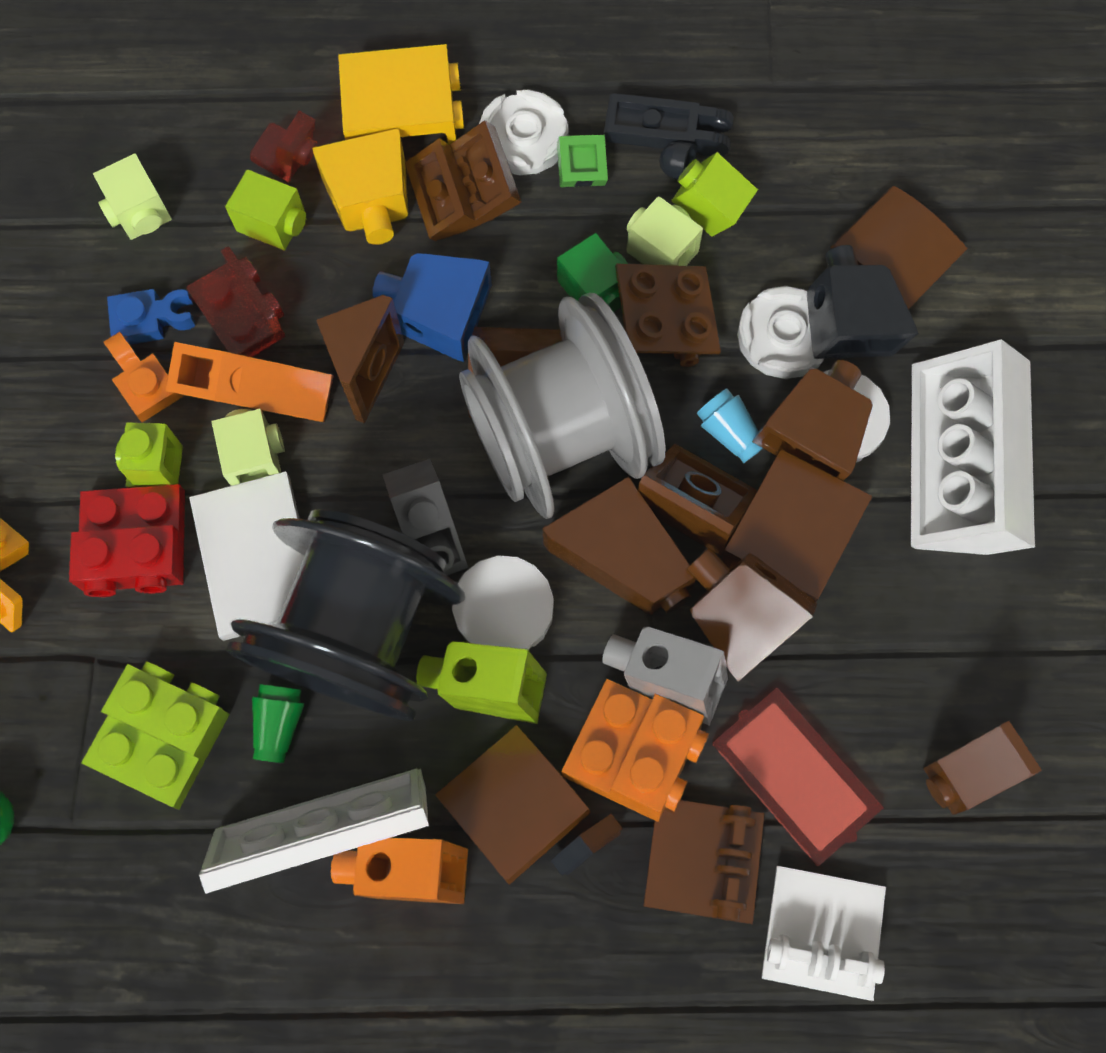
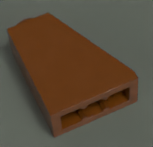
(623, 549)

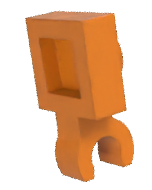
(142, 381)

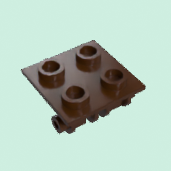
(668, 310)
(705, 861)

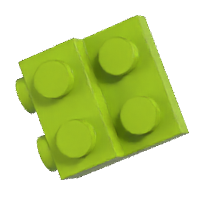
(156, 734)

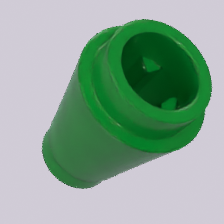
(274, 721)

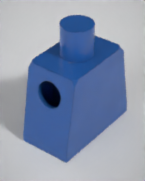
(438, 300)

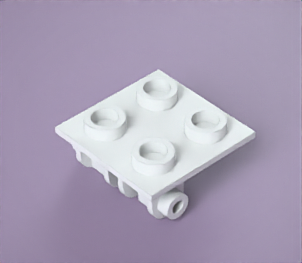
(825, 933)

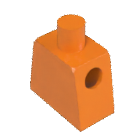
(404, 870)

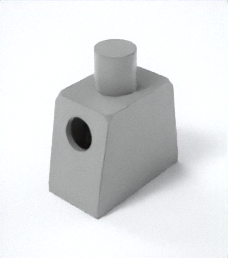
(690, 673)

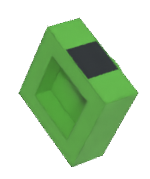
(582, 160)

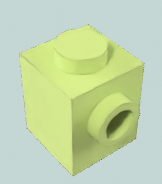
(130, 198)
(663, 235)
(247, 445)

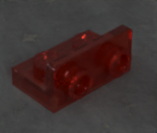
(236, 308)

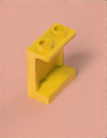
(400, 91)

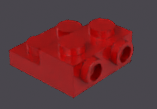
(129, 540)

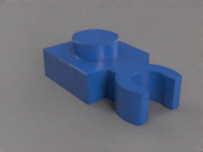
(143, 315)

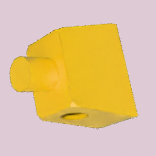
(366, 182)

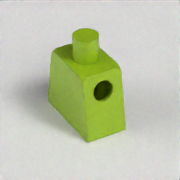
(486, 680)

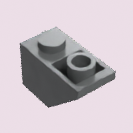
(424, 512)

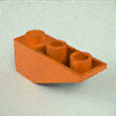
(248, 382)

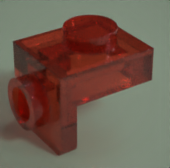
(285, 150)

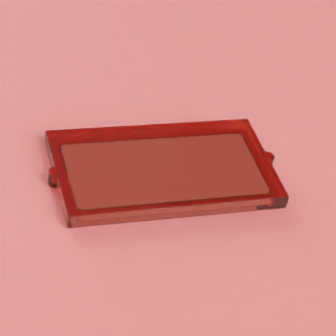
(797, 776)

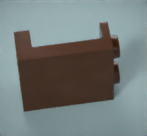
(798, 523)

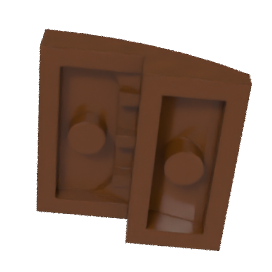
(462, 182)
(906, 240)
(513, 804)

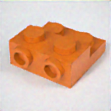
(636, 749)

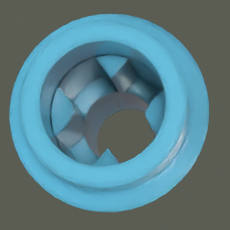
(730, 424)

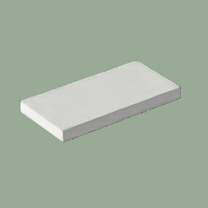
(315, 829)

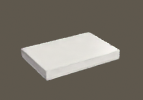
(241, 555)

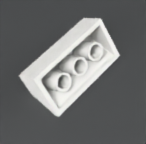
(972, 452)

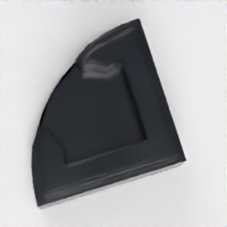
(586, 845)

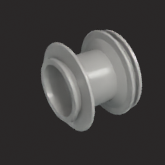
(564, 404)

